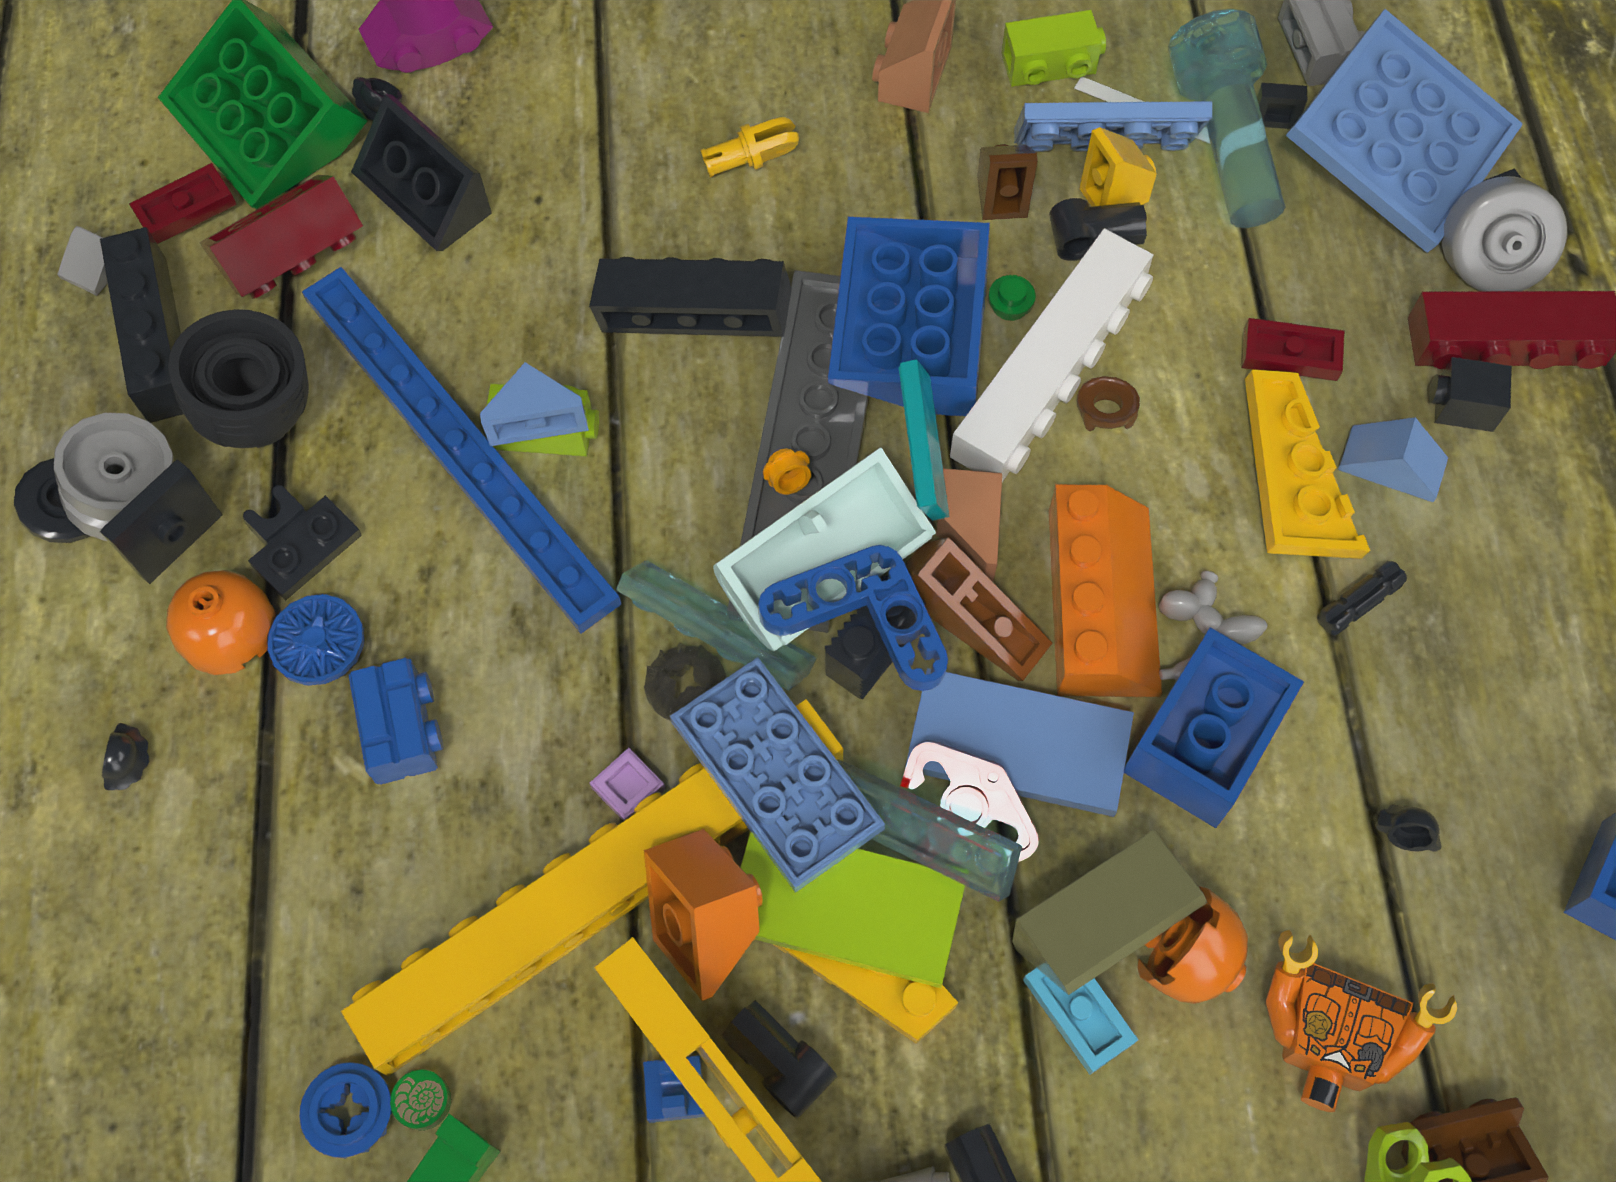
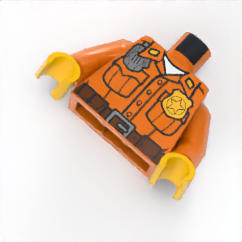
(1344, 1027)

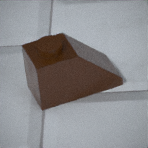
(1006, 181)

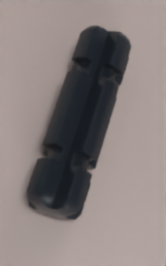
(1362, 598)

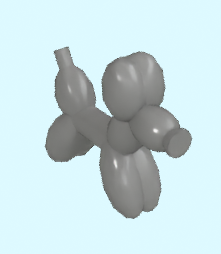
(1197, 605)

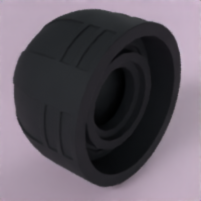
(239, 378)

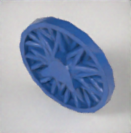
(316, 639)

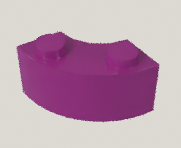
(423, 32)

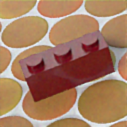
(283, 236)

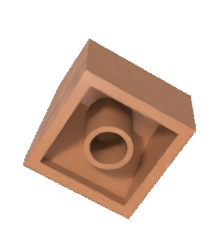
(915, 54)

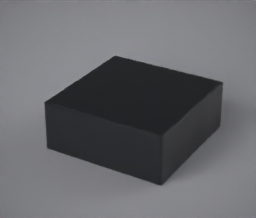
(1281, 104)

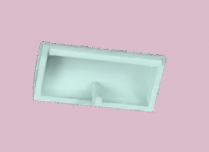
(851, 513)

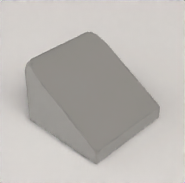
(84, 261)

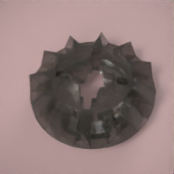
(662, 690)

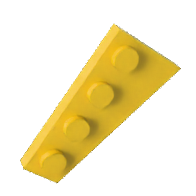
(1295, 474)

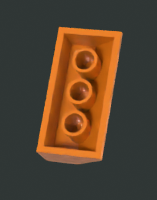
(1103, 594)

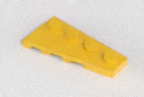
(899, 1002)

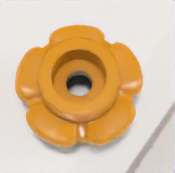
(787, 471)

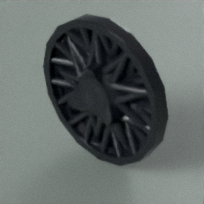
(40, 506)

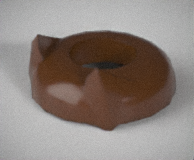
(1108, 389)

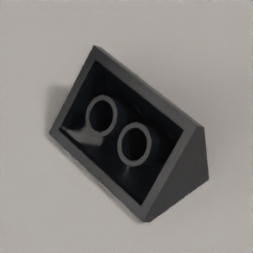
(420, 176)

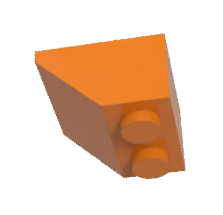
(701, 908)

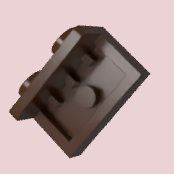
(1483, 1141)

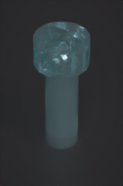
(1219, 61)

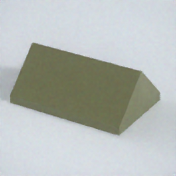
(1107, 913)

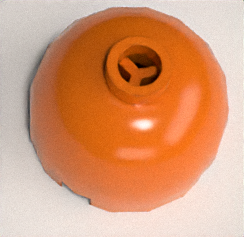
(219, 621)
(1199, 954)

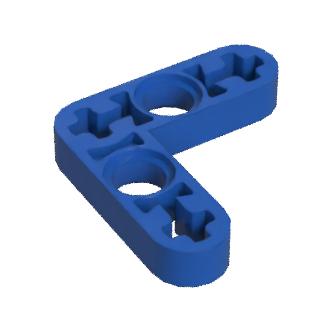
(878, 597)

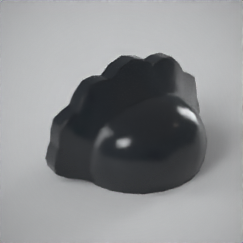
(370, 93)
(124, 758)
(1410, 828)

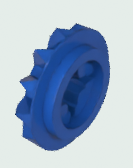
(328, 1091)

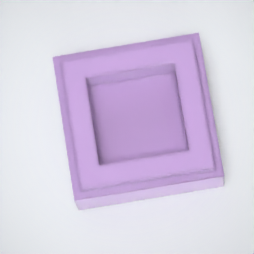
(626, 784)

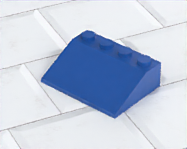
(910, 296)

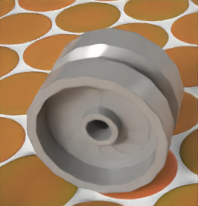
(106, 465)

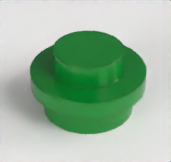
(1011, 297)

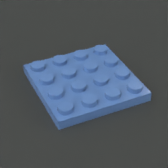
(1404, 129)

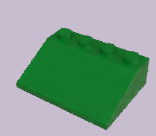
(260, 105)

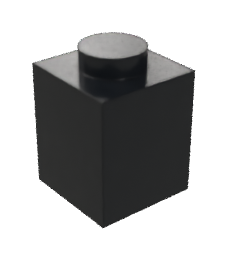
(1471, 394)

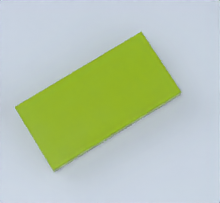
(862, 913)

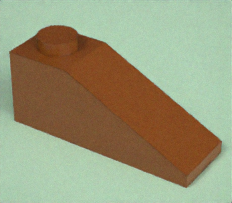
(975, 608)

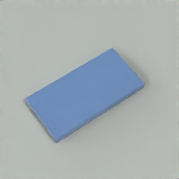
(1143, 122)
(1046, 742)
(777, 774)

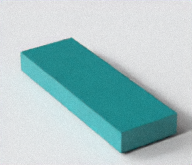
(923, 440)

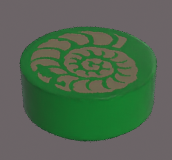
(420, 1100)

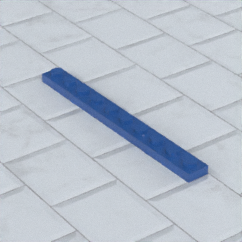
(463, 451)

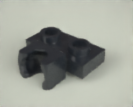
(298, 541)

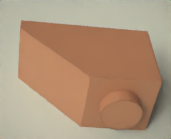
(974, 515)

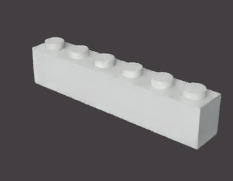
(1052, 356)

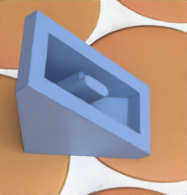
(531, 409)
(1395, 456)

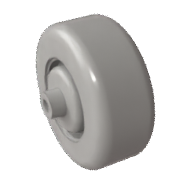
(1504, 234)

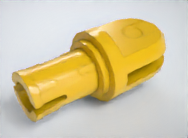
(752, 146)

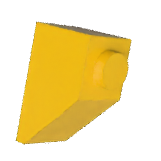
(1116, 171)

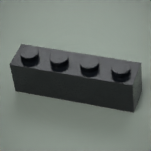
(691, 296)
(143, 319)

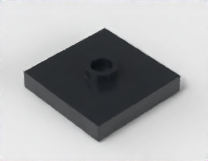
(162, 521)

